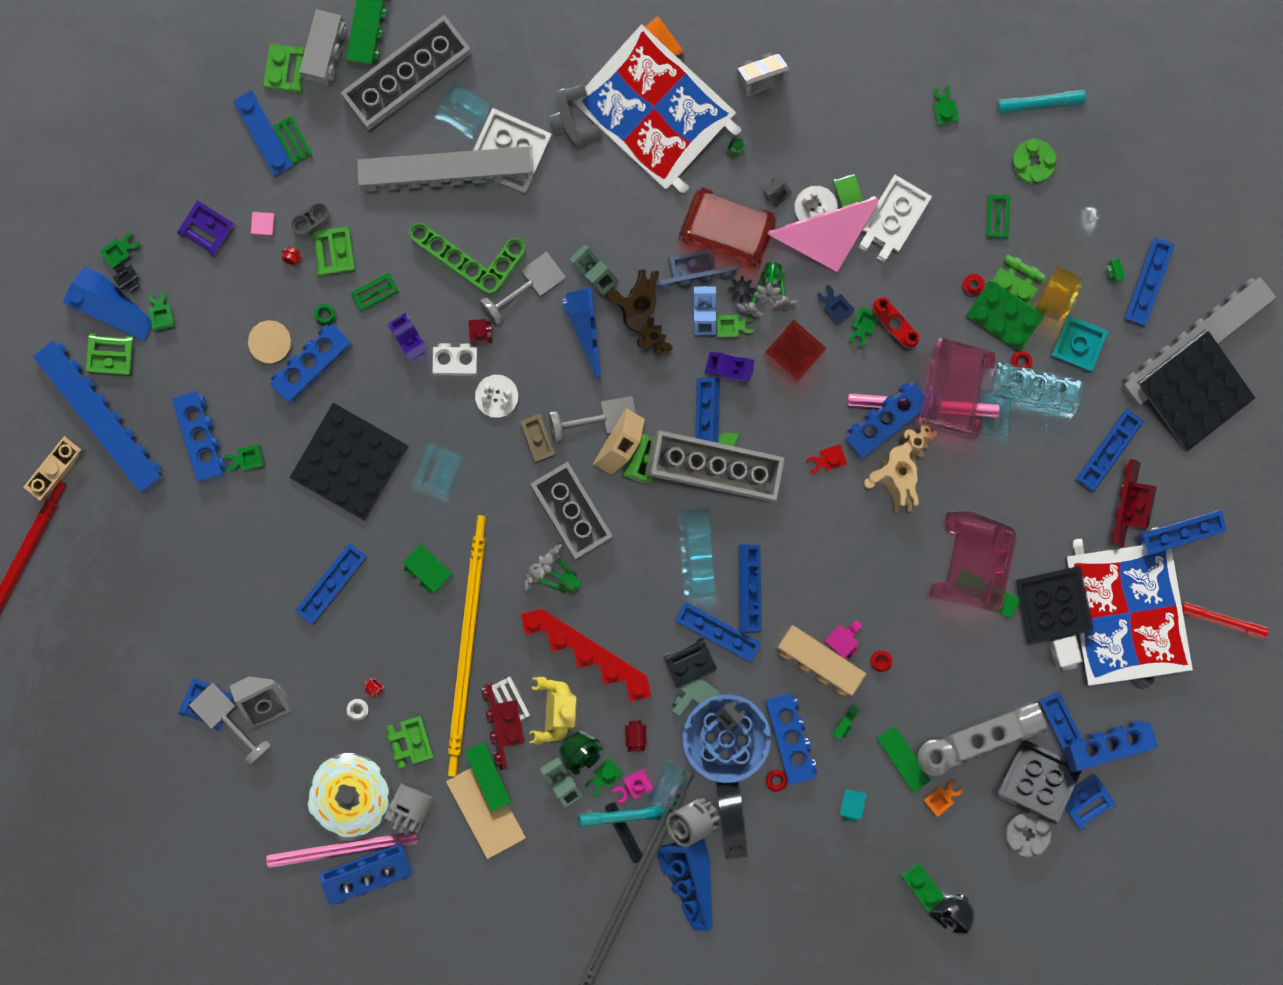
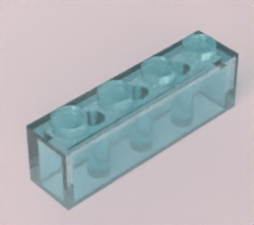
(698, 553)

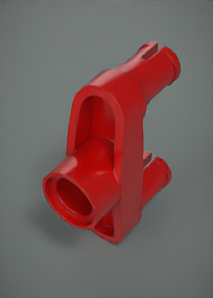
(885, 312)

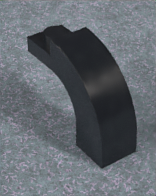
(732, 820)

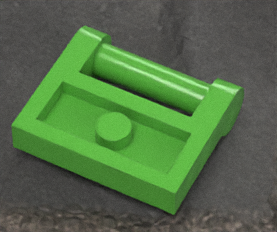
(278, 67)
(340, 251)
(109, 361)

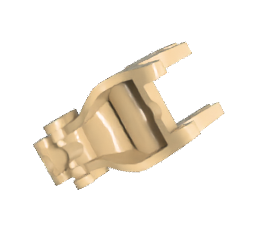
(899, 470)

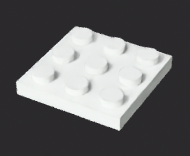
(509, 132)

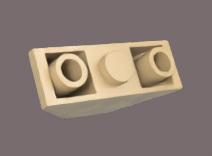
(620, 442)
(53, 469)

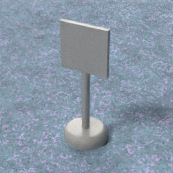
(541, 275)
(611, 412)
(213, 707)

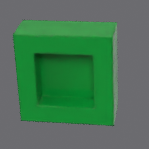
(1115, 270)

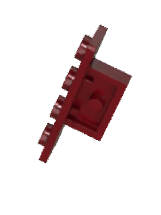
(1135, 504)
(505, 724)

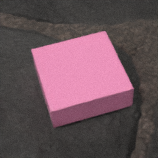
(262, 223)

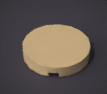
(269, 342)

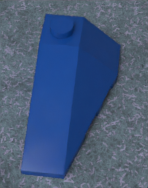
(101, 299)
(581, 314)
(690, 876)

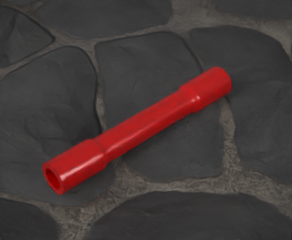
(1246, 627)

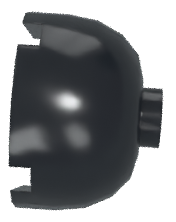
(954, 912)

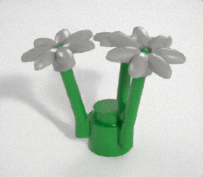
(771, 275)
(567, 581)

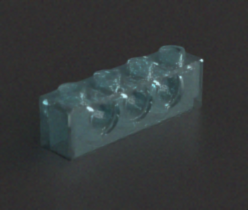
(1036, 388)

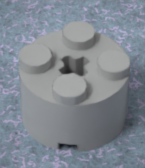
(1034, 845)

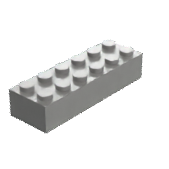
(406, 72)
(714, 466)

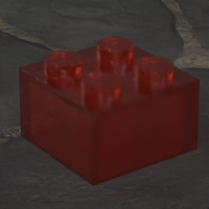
(795, 351)

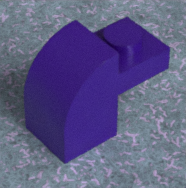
(407, 336)
(729, 367)

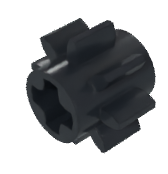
(126, 277)
(746, 286)

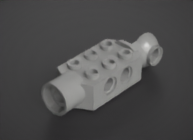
(956, 747)

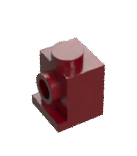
(480, 331)

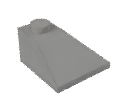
(259, 700)

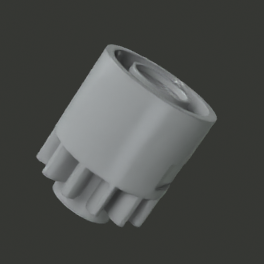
(408, 809)
(692, 822)

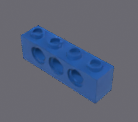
(339, 345)
(183, 406)
(865, 444)
(775, 708)
(1143, 741)
(371, 864)

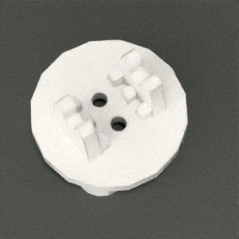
(810, 198)
(506, 398)

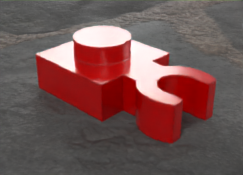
(830, 458)

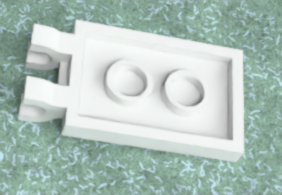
(894, 217)

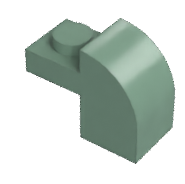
(593, 270)
(695, 690)
(561, 782)

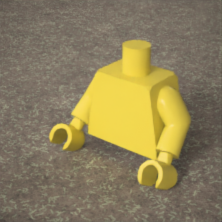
(559, 711)

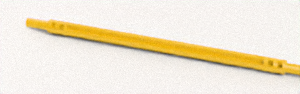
(466, 645)

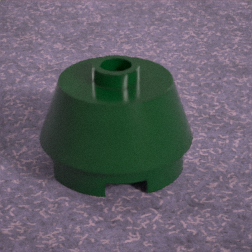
(580, 751)

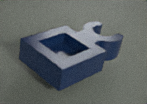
(837, 306)

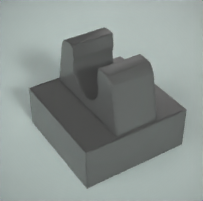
(777, 191)
(729, 716)

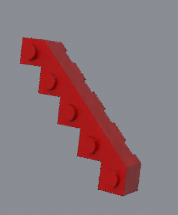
(587, 652)

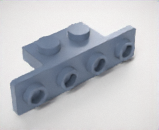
(693, 265)

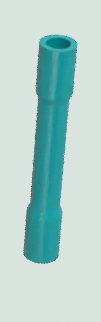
(1017, 104)
(597, 819)

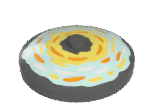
(348, 796)

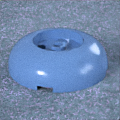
(743, 759)

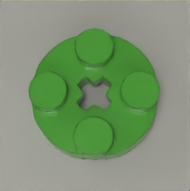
(1022, 162)

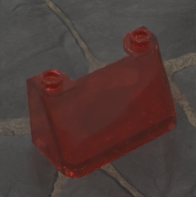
(727, 227)

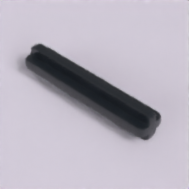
(625, 835)

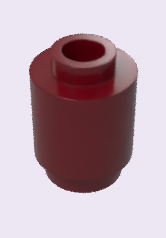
(635, 736)

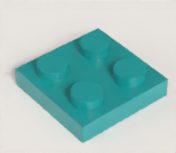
(1079, 343)

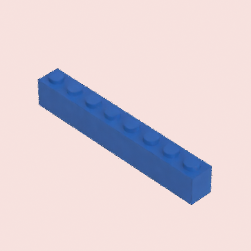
(98, 417)

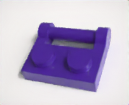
(208, 221)

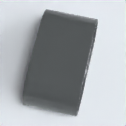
(312, 223)

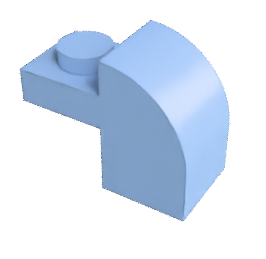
(704, 310)

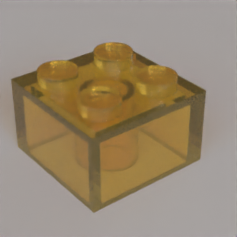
(1058, 293)

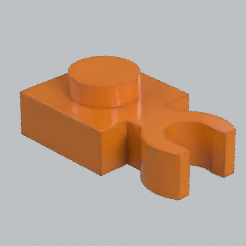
(940, 799)

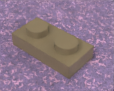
(537, 437)

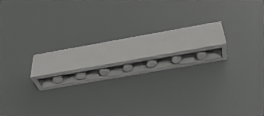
(445, 167)
(1220, 325)

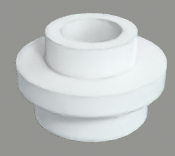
(350, 709)

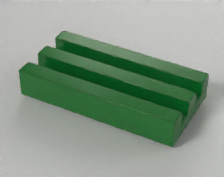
(283, 123)
(997, 234)
(375, 282)

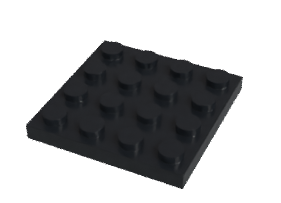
(1196, 390)
(349, 461)

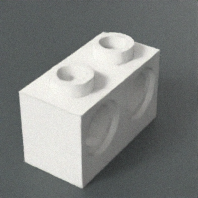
(455, 367)
(1065, 653)

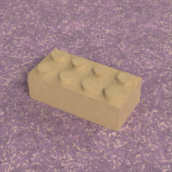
(821, 661)

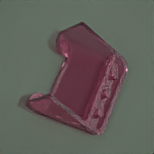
(955, 387)
(978, 561)

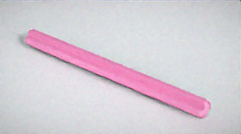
(872, 401)
(340, 849)

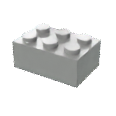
(323, 47)

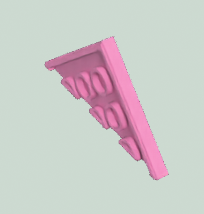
(829, 234)

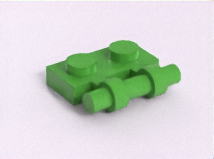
(1017, 286)
(416, 741)

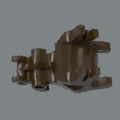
(636, 311)

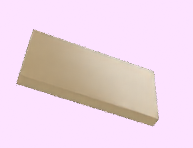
(493, 829)

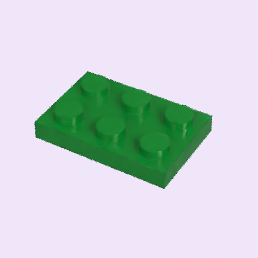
(1005, 315)

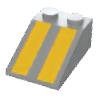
(762, 74)

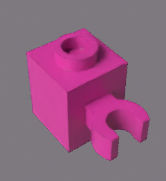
(842, 640)
(635, 784)

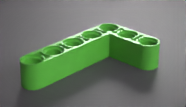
(467, 262)

